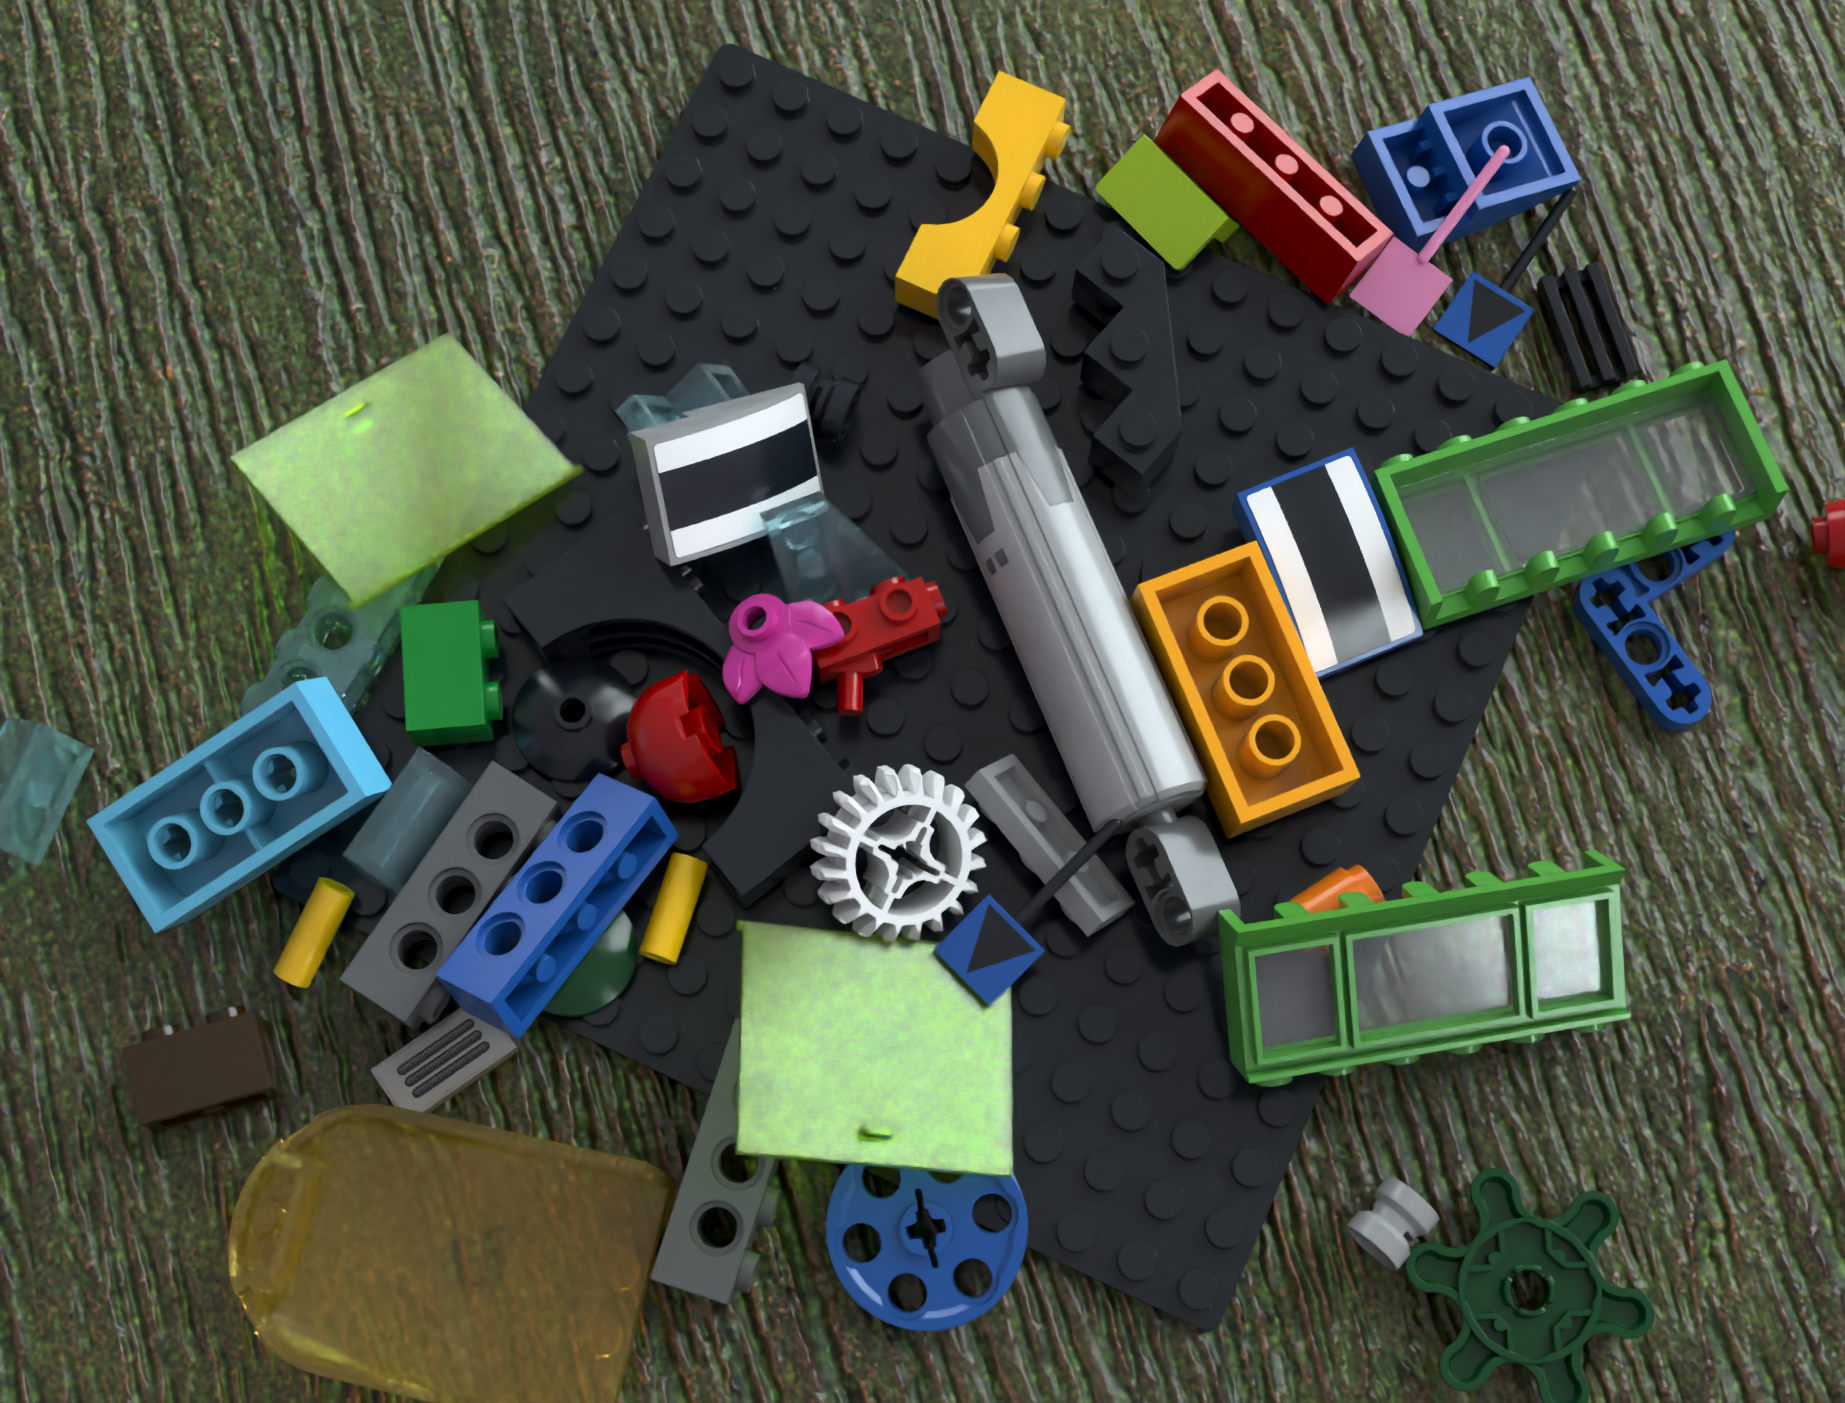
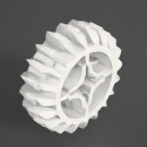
(886, 878)

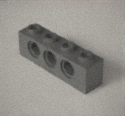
(494, 805)
(686, 1254)

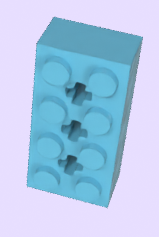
(201, 798)

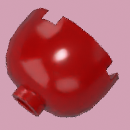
(678, 741)

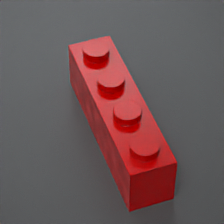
(1272, 186)

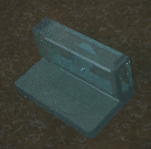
(36, 785)

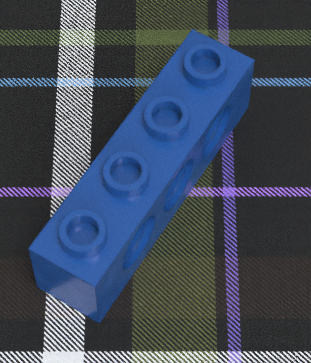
(558, 905)

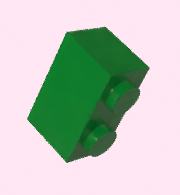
(448, 673)

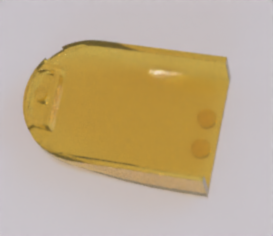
(447, 1257)

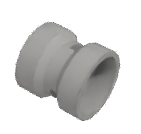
(1394, 1221)

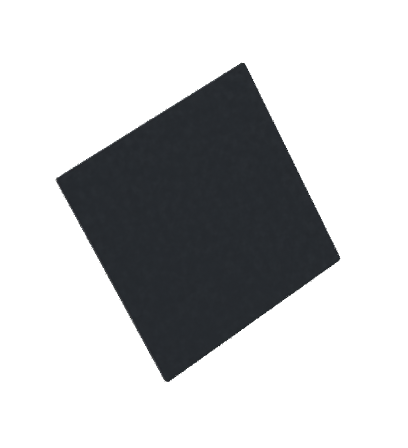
(781, 246)

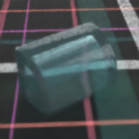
(407, 821)

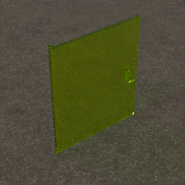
(403, 469)
(869, 1041)

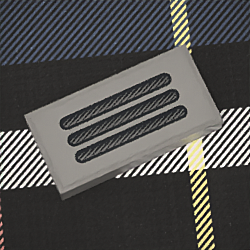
(443, 1062)

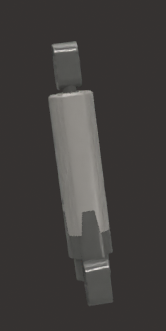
(1067, 603)

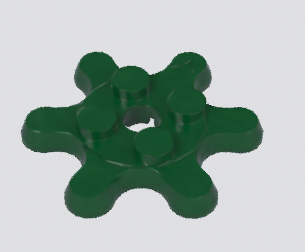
(1564, 1260)

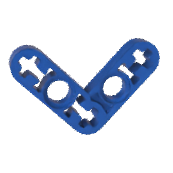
(1634, 596)

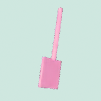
(1402, 283)

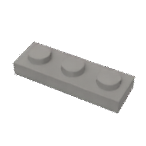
(1047, 842)

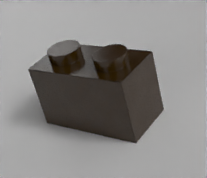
(203, 1069)

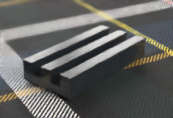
(1609, 322)

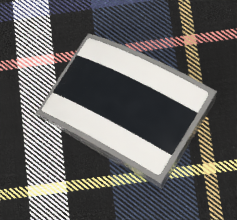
(723, 467)

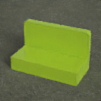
(1164, 203)

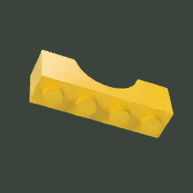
(1014, 137)

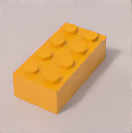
(1244, 689)

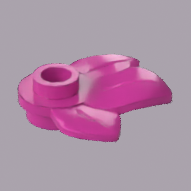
(780, 649)

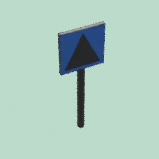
(1487, 317)
(991, 944)

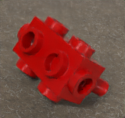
(877, 628)

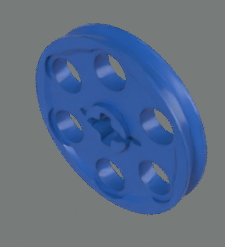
(903, 1253)

